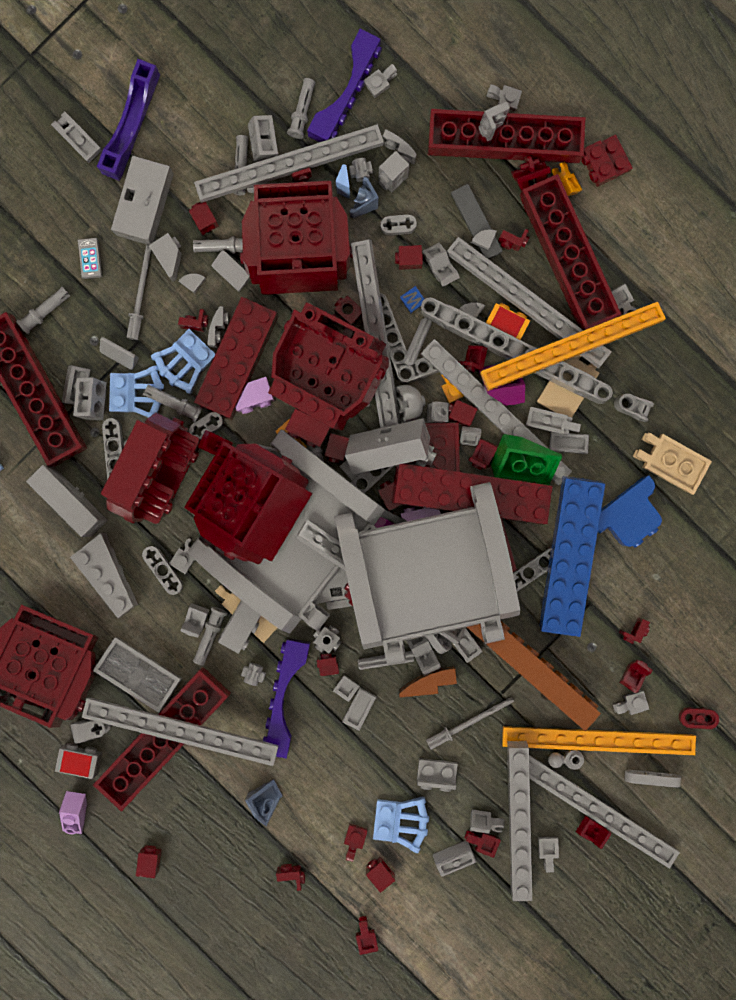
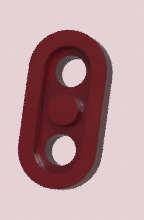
(698, 718)

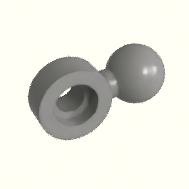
(557, 760)

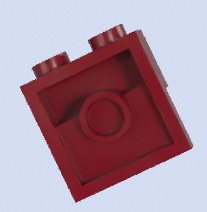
(605, 160)

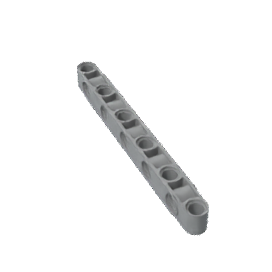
(484, 334)

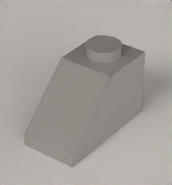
(168, 254)

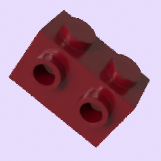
(307, 428)

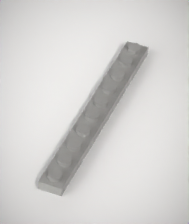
(288, 163)
(521, 297)
(374, 325)
(477, 395)
(330, 549)
(180, 731)
(601, 813)

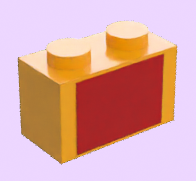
(508, 321)

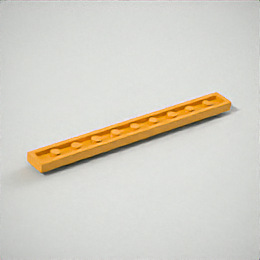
(572, 346)
(601, 740)

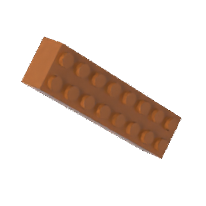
(540, 675)

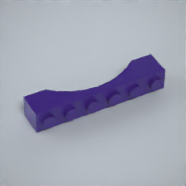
(141, 89)
(326, 122)
(294, 657)

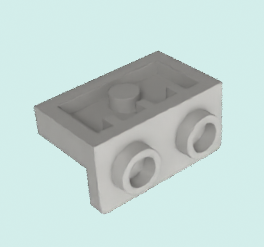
(493, 119)
(437, 774)

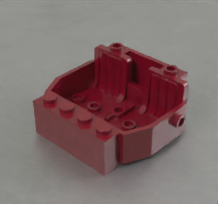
(292, 212)
(307, 354)
(150, 469)
(248, 501)
(60, 678)

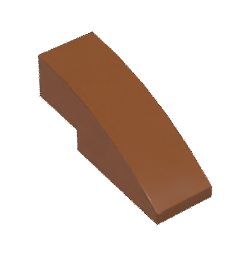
(429, 684)

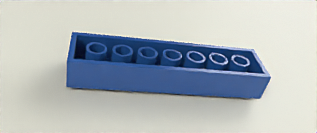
(571, 556)

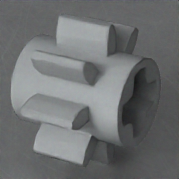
(360, 169)
(428, 461)
(253, 674)

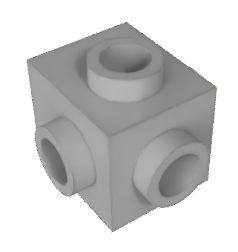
(327, 631)

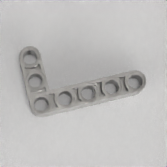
(398, 346)

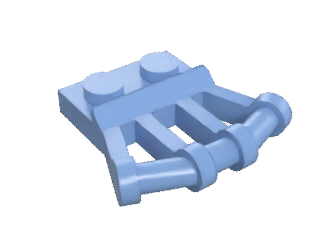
(193, 351)
(123, 391)
(388, 822)

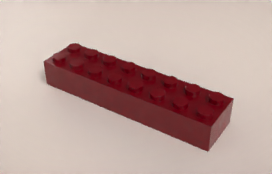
(540, 136)
(569, 253)
(35, 397)
(452, 492)
(150, 753)

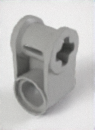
(637, 407)
(87, 729)

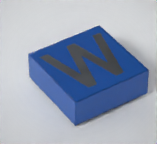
(412, 299)

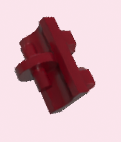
(530, 170)

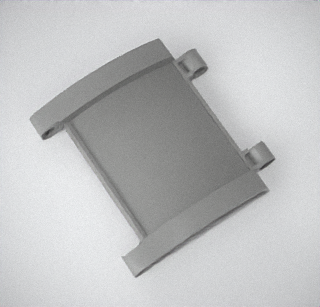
(430, 575)
(296, 577)

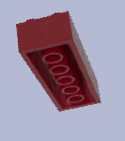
(236, 357)

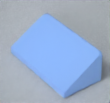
(342, 182)

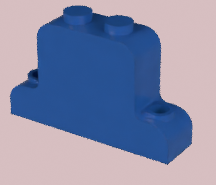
(631, 514)

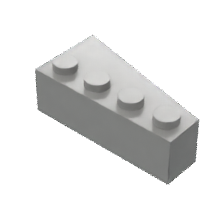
(104, 573)

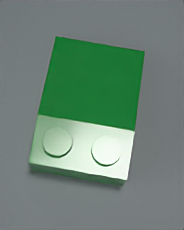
(524, 461)

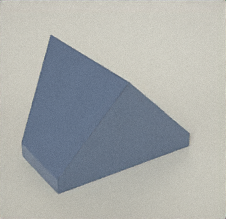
(365, 201)
(264, 801)

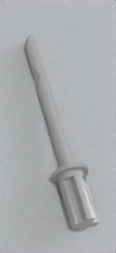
(135, 318)
(445, 735)

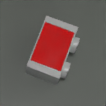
(78, 761)

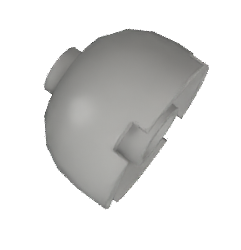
(409, 403)

